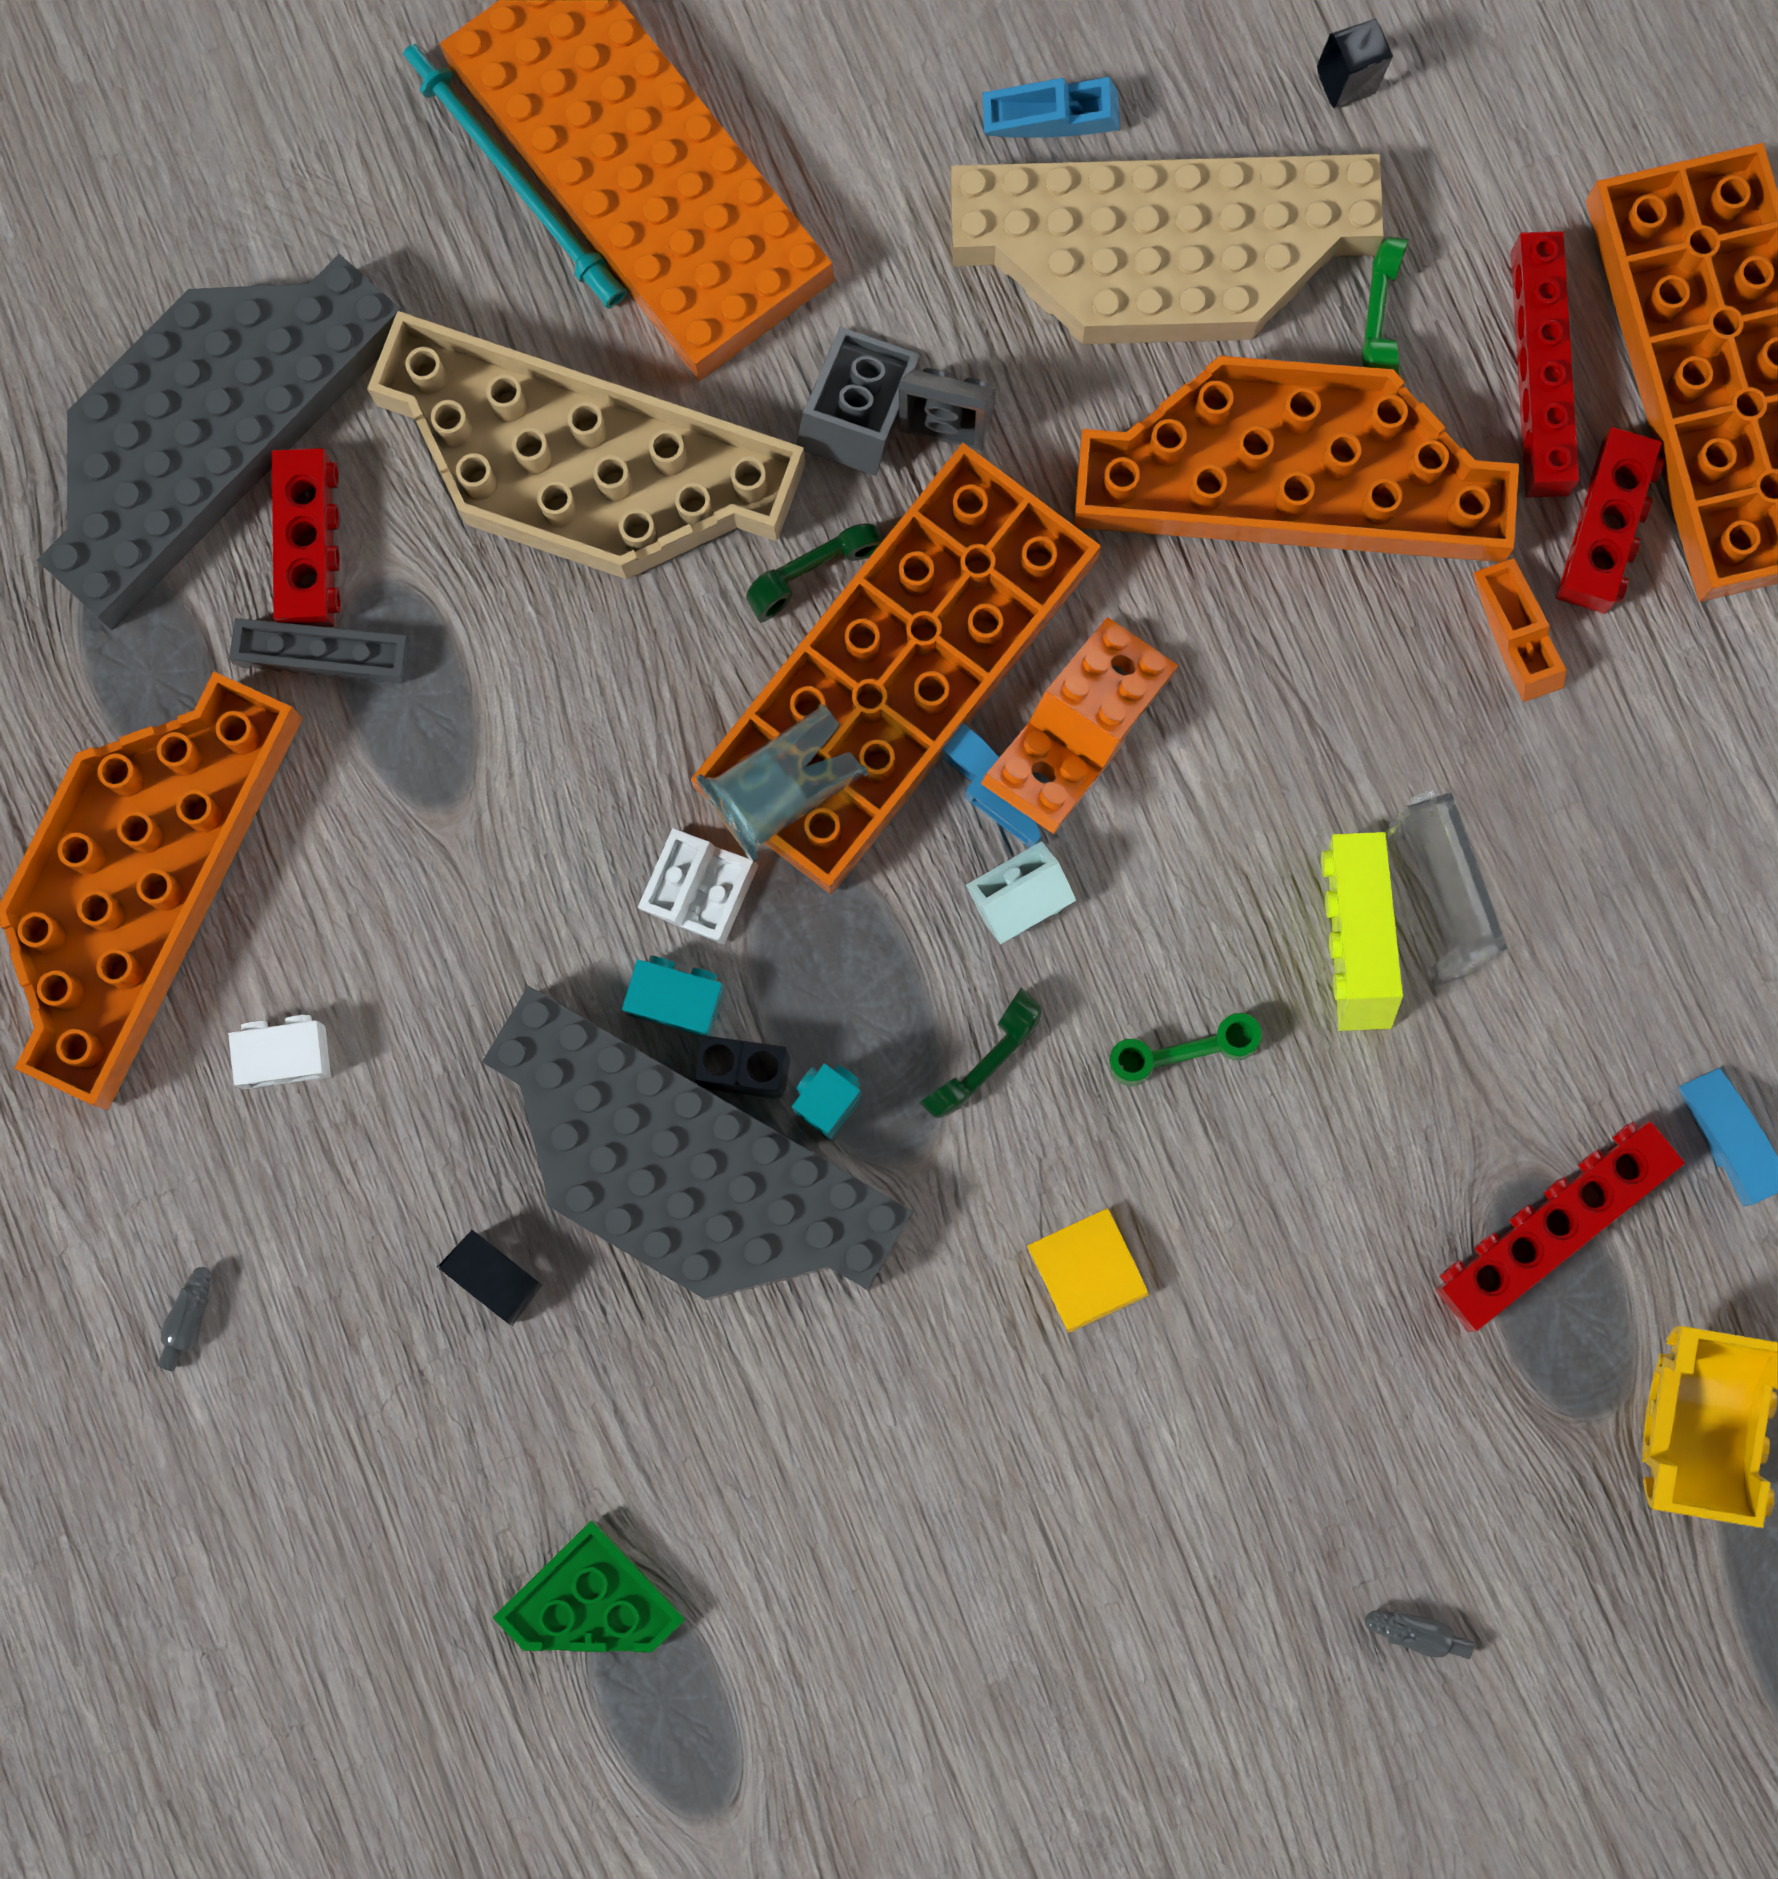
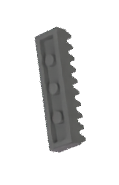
(319, 650)

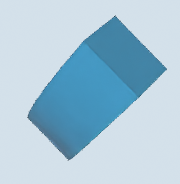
(1052, 109)
(973, 760)
(1733, 1136)

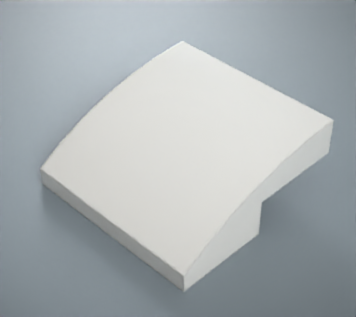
(698, 886)

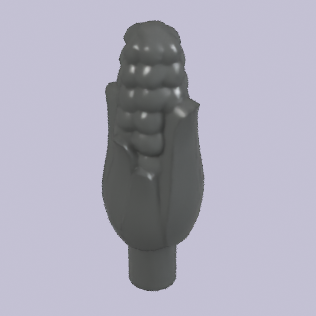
(185, 1318)
(1419, 1634)

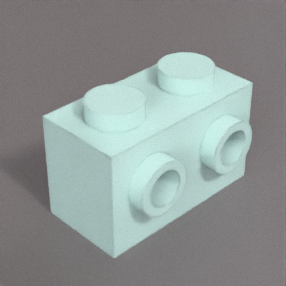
(1021, 892)

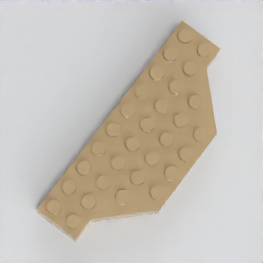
(1166, 242)
(578, 457)

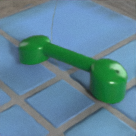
(1385, 268)
(1235, 1039)

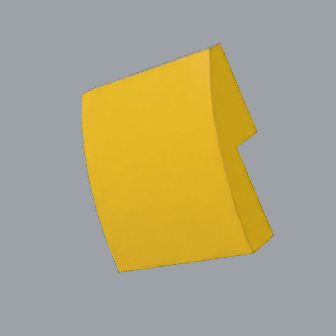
(1088, 1270)

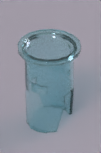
(773, 785)

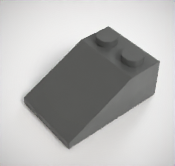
(855, 401)
(945, 407)

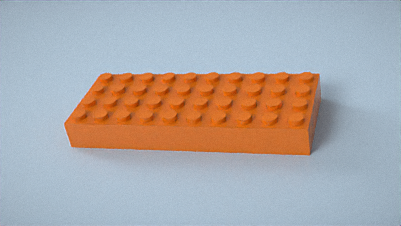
(641, 171)
(1698, 310)
(914, 650)

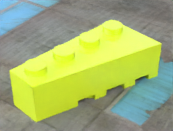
(1362, 931)

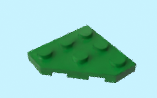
(589, 1602)

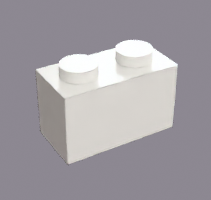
(279, 1053)

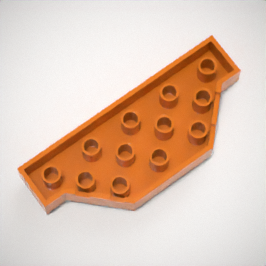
(1298, 463)
(129, 876)

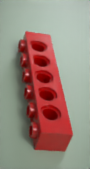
(1544, 364)
(1653, 1163)

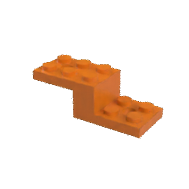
(1079, 725)

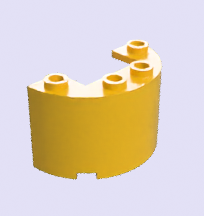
(1710, 1426)

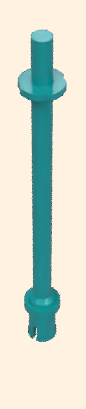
(588, 265)

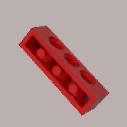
(292, 475)
(1581, 580)

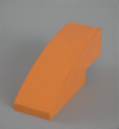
(1520, 630)

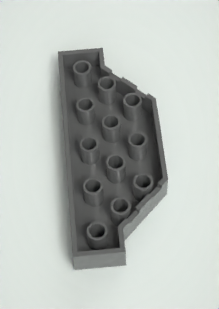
(194, 422)
(678, 1168)

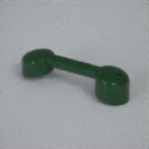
(770, 590)
(1018, 1024)

